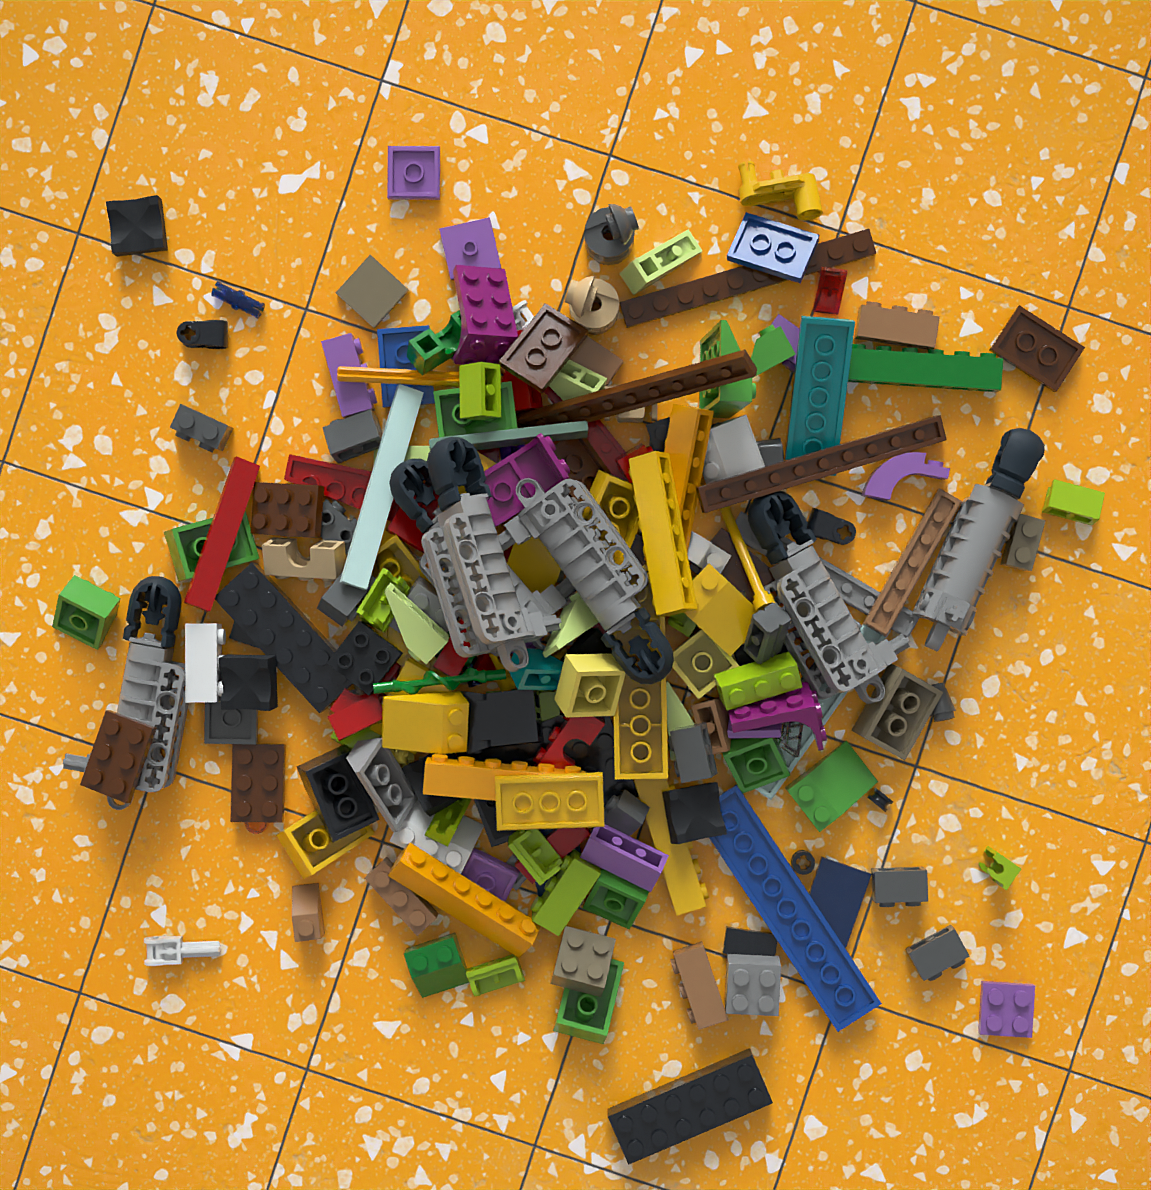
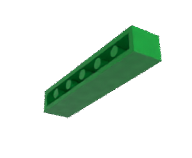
(925, 369)

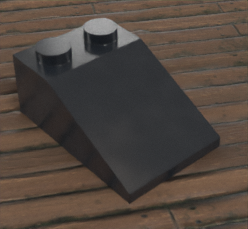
(337, 793)

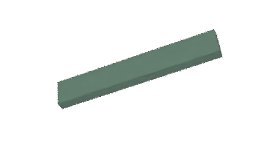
(522, 436)

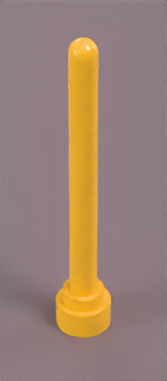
(761, 597)

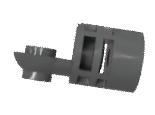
(620, 224)

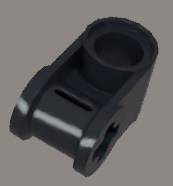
(209, 334)
(825, 527)

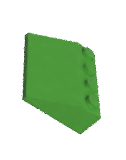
(732, 397)

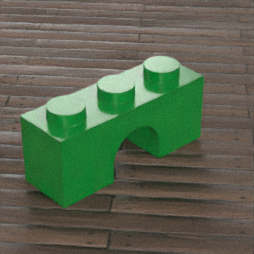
(432, 349)

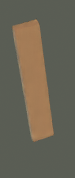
(912, 562)

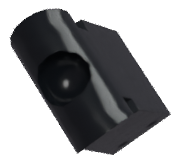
(503, 719)

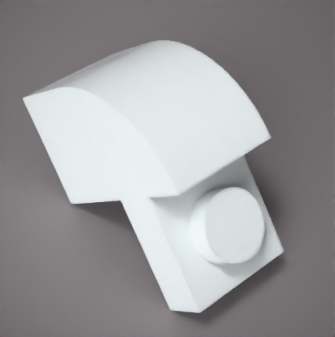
(704, 552)

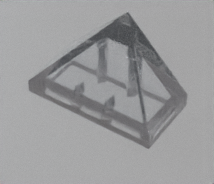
(791, 737)

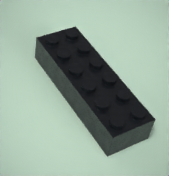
(284, 631)
(689, 1106)

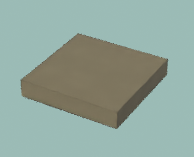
(372, 291)

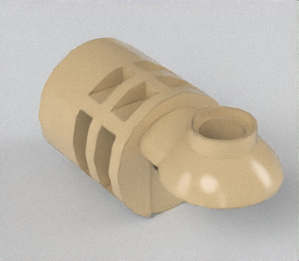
(581, 298)

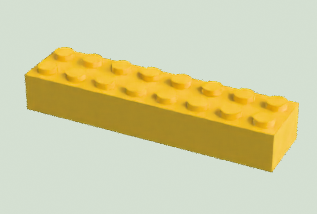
(641, 708)

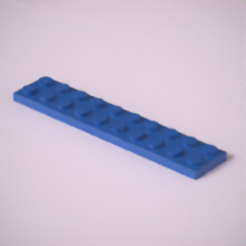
(791, 913)

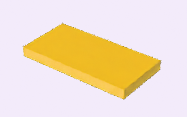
(549, 801)

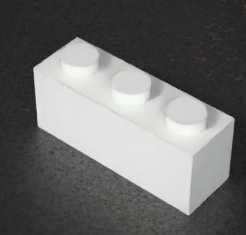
(202, 669)

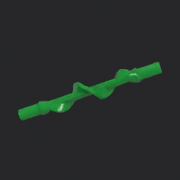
(431, 678)

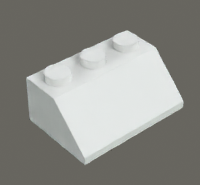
(731, 450)
(459, 848)

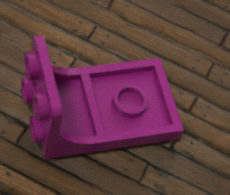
(486, 314)
(532, 461)
(796, 705)

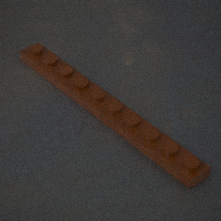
(739, 281)
(644, 392)
(820, 464)

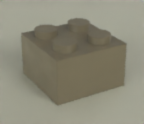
(583, 961)

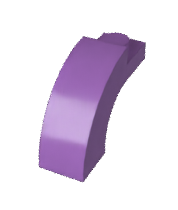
(884, 477)

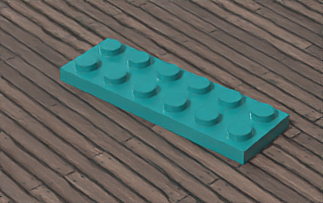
(819, 385)

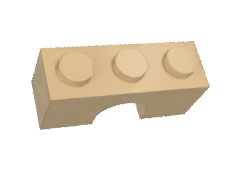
(284, 560)

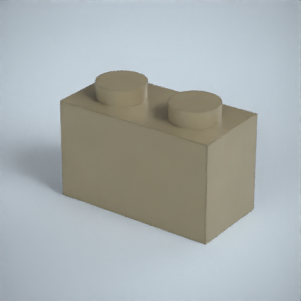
(1023, 543)

